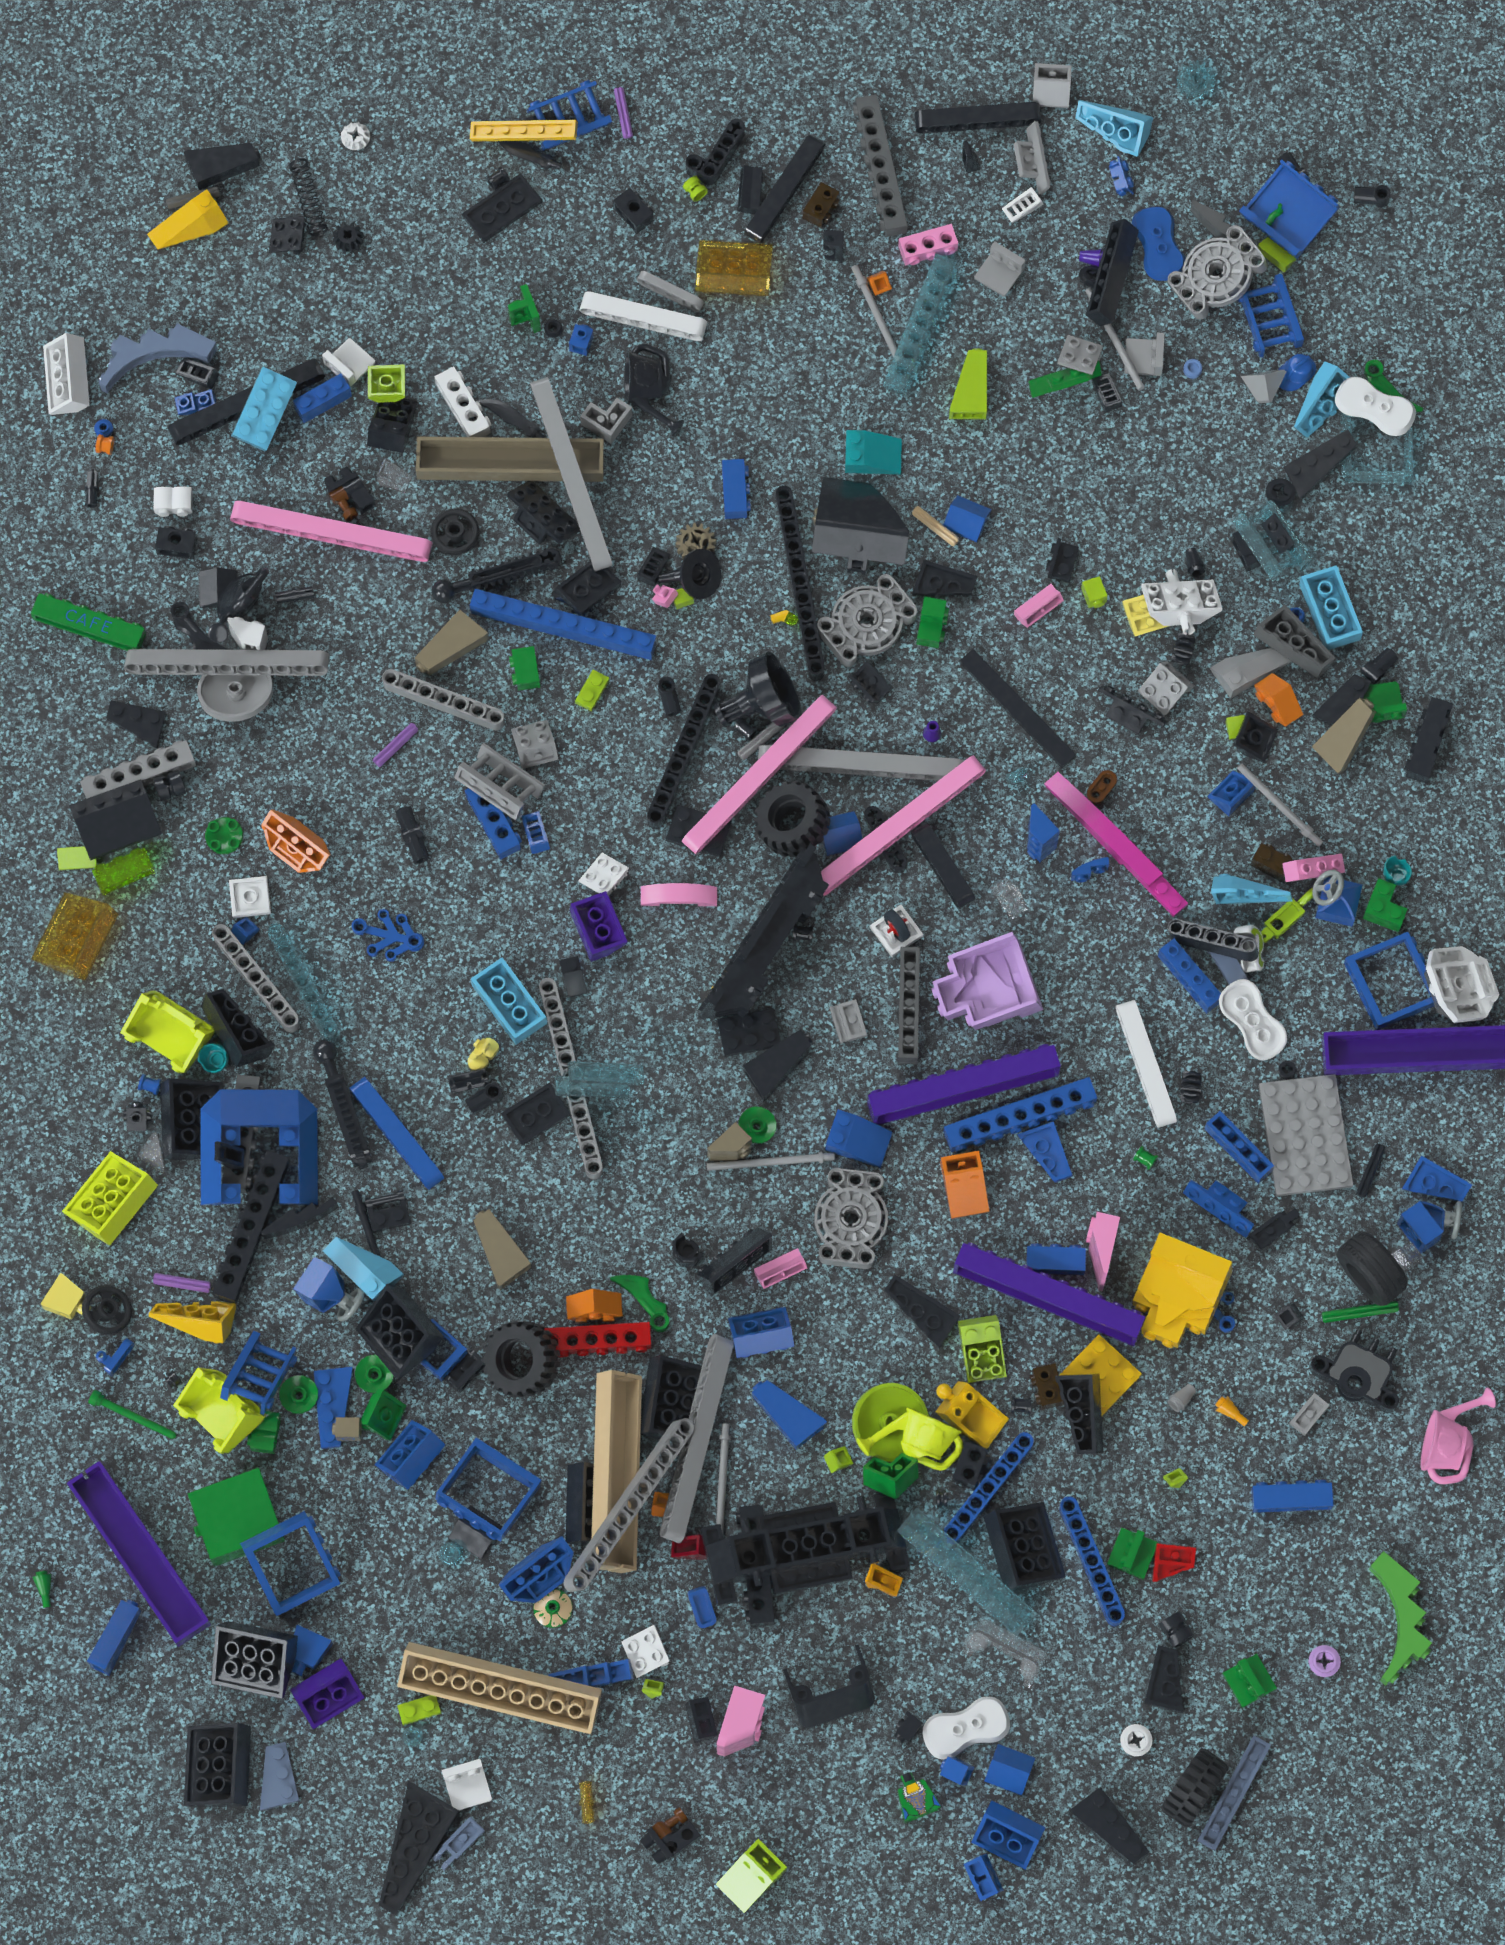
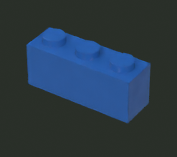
(322, 398)
(735, 488)
(1056, 1259)

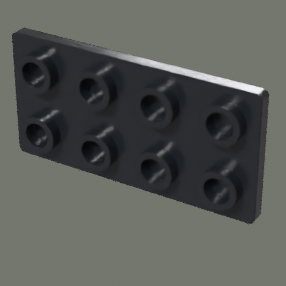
(541, 515)

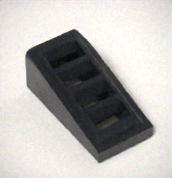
(969, 158)
(208, 377)
(1111, 405)
(643, 577)
(229, 1155)

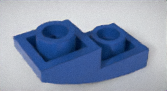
(191, 403)
(1084, 871)

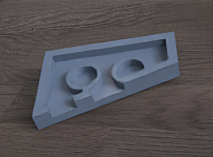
(278, 1778)

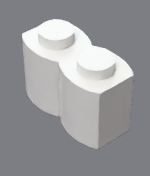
(173, 501)

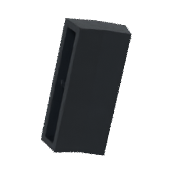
(750, 189)

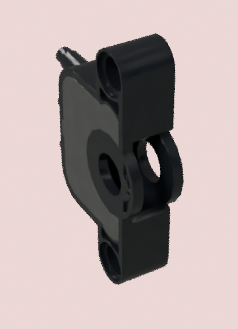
(1363, 1365)

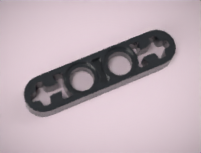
(900, 857)

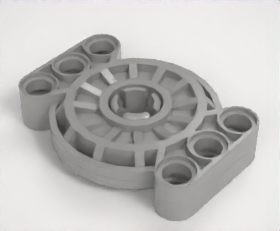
(1213, 255)
(872, 603)
(851, 1200)

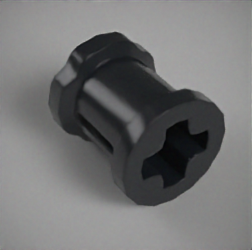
(497, 178)
(745, 729)
(799, 930)
(1021, 1405)

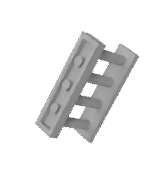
(492, 792)

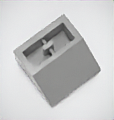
(1052, 85)

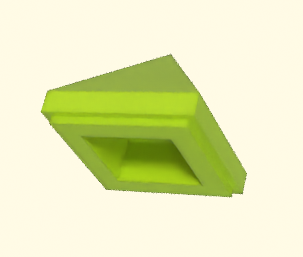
(1175, 1478)
(652, 1688)

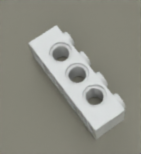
(445, 382)

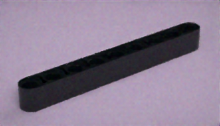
(231, 407)
(683, 760)

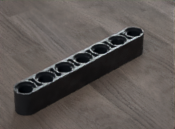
(977, 117)
(784, 189)

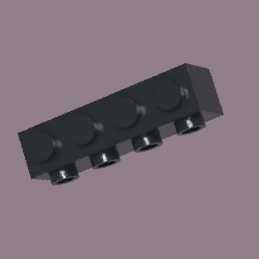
(579, 1503)

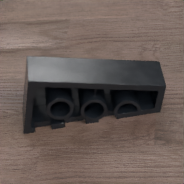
(1428, 740)
(235, 1030)
(1083, 1409)

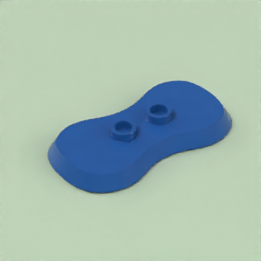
(1157, 237)

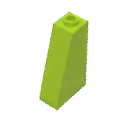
(971, 391)

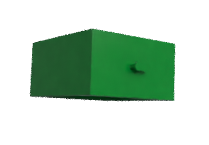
(232, 1514)

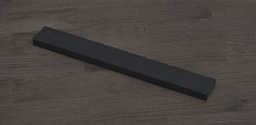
(1017, 708)

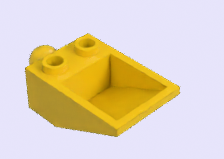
(970, 1413)

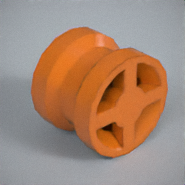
(104, 444)

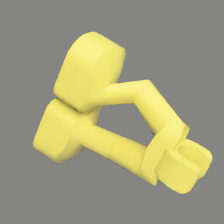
(484, 1050)

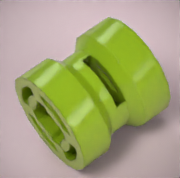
(695, 189)

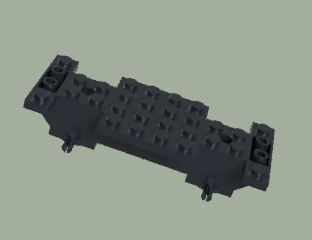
(744, 975)
(804, 1547)

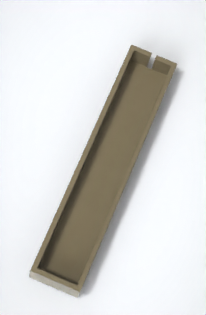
(503, 459)

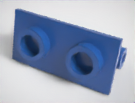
(1124, 183)

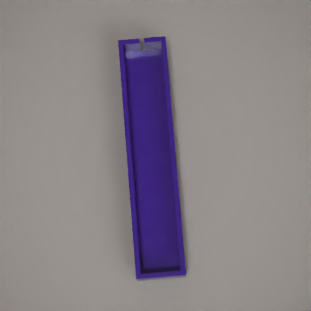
(1413, 1050)
(963, 1085)
(1048, 1293)
(139, 1554)

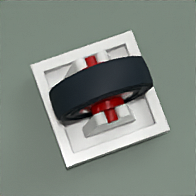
(896, 930)

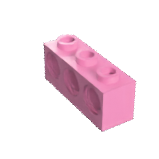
(933, 237)
(1312, 867)

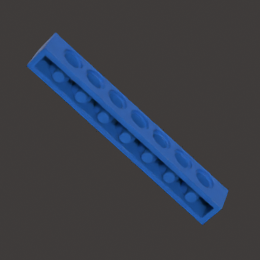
(1082, 1088)

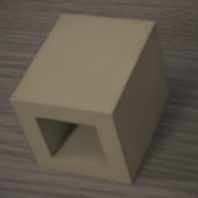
(347, 1429)

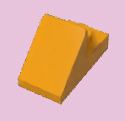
(883, 1580)

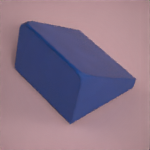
(244, 930)

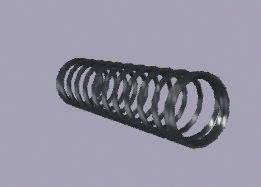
(322, 226)

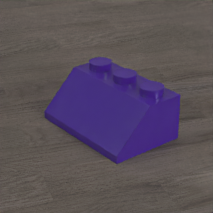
(598, 925)
(327, 1693)

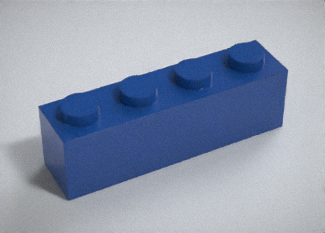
(1292, 1497)

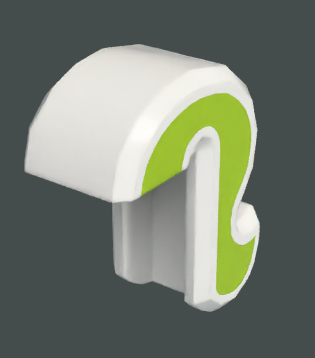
(1253, 932)

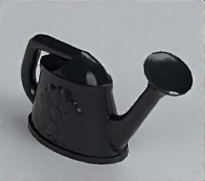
(648, 380)
(237, 601)

